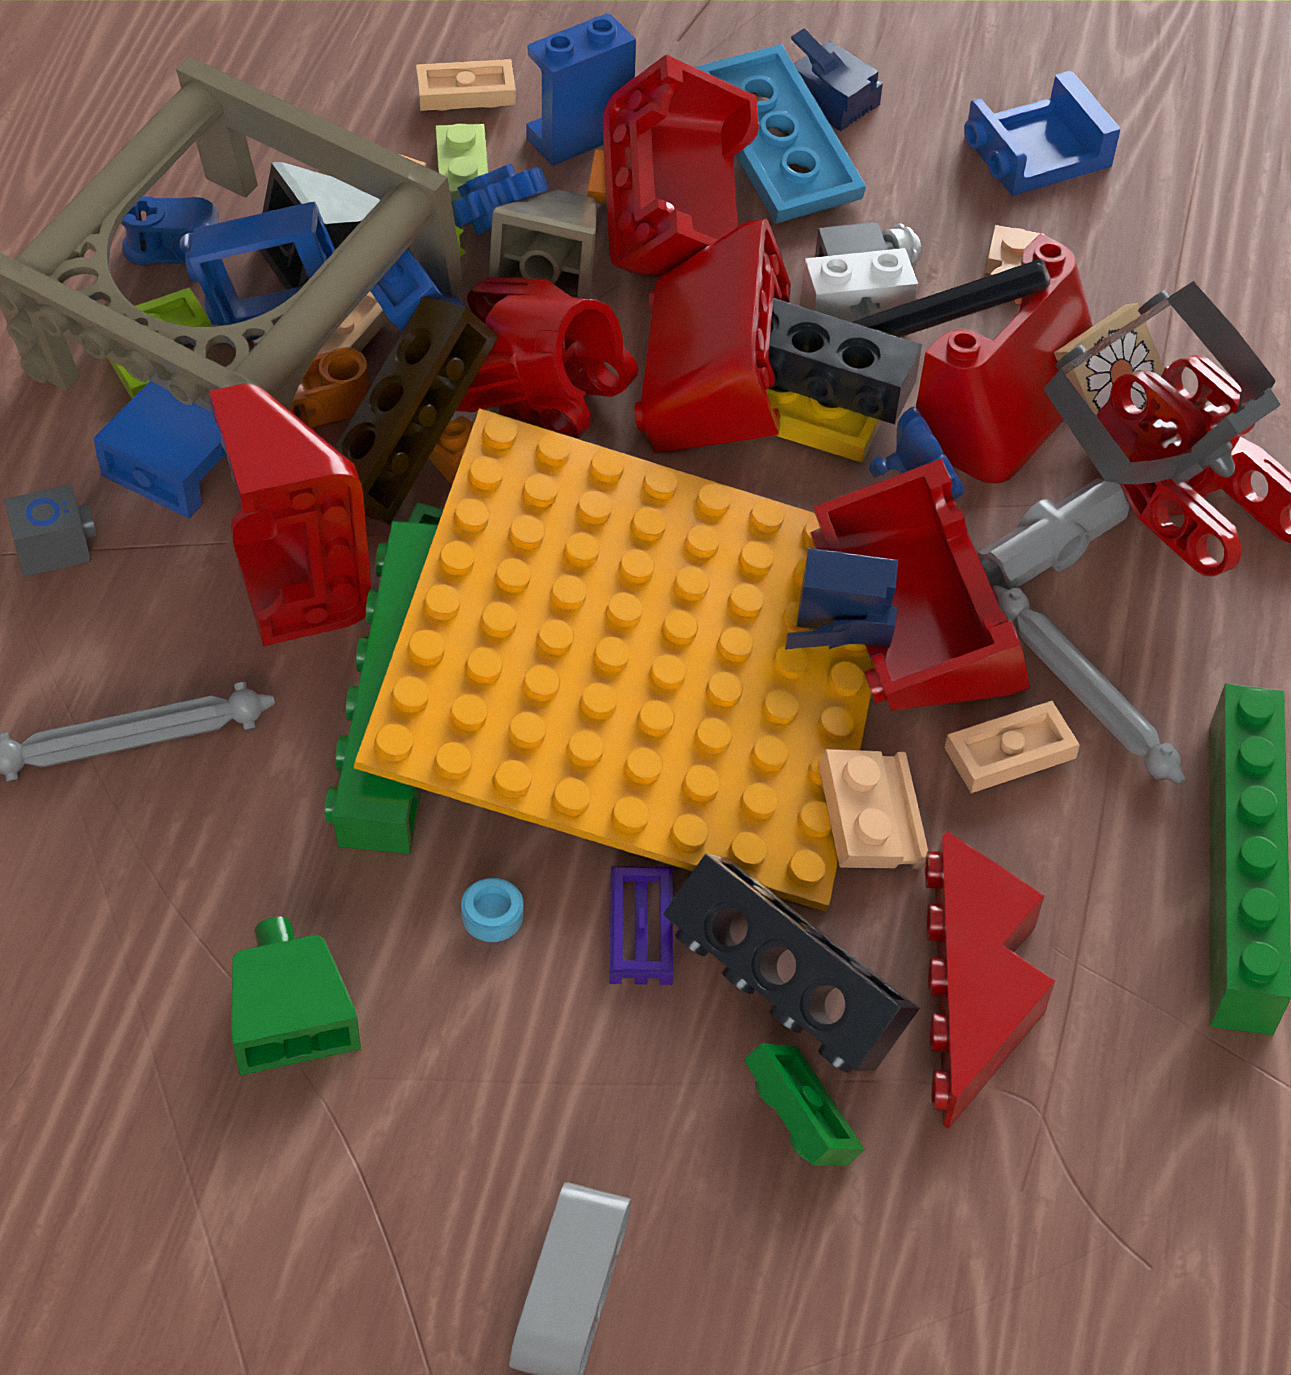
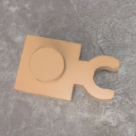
(1007, 249)

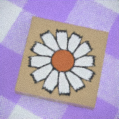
(1128, 354)

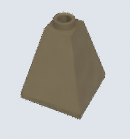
(546, 239)

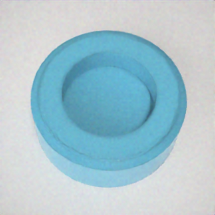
(492, 909)

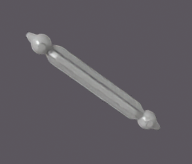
(1090, 686)
(131, 730)

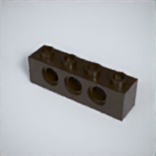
(413, 401)

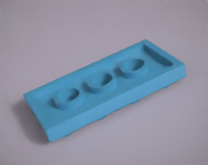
(809, 143)

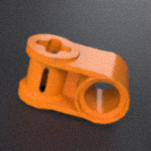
(332, 387)

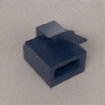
(837, 80)
(846, 601)

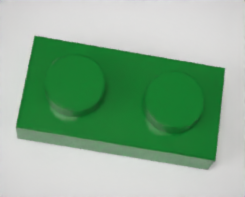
(803, 1104)

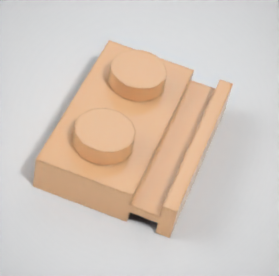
(872, 809)

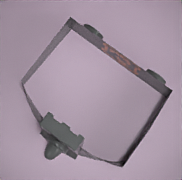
(1213, 449)

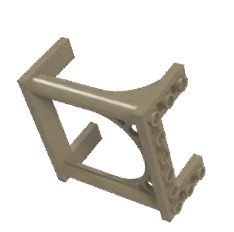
(219, 115)

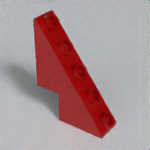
(982, 986)

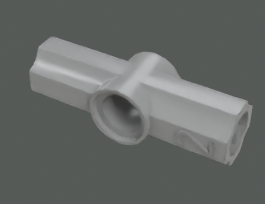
(1054, 534)

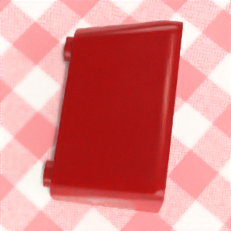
(672, 164)
(713, 343)
(989, 394)
(299, 518)
(948, 628)

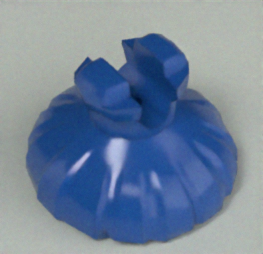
(914, 449)

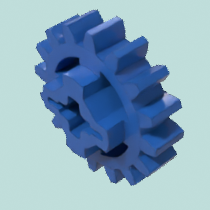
(492, 190)

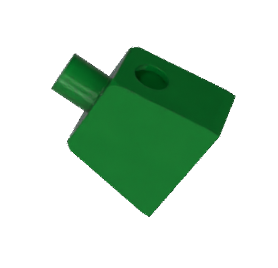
(288, 1001)

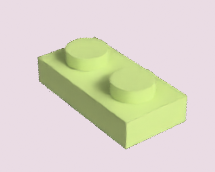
(461, 154)

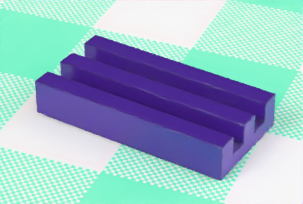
(641, 968)

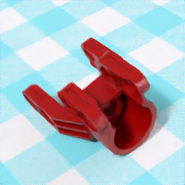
(546, 354)
(1169, 428)

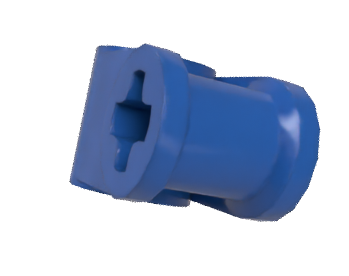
(167, 228)

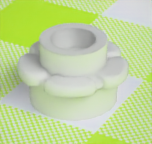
(904, 238)

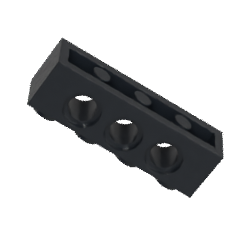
(841, 362)
(873, 1009)

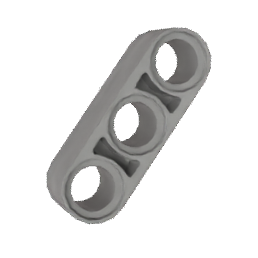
(570, 1282)

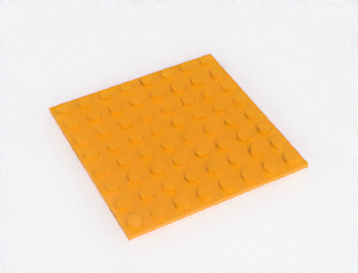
(618, 663)

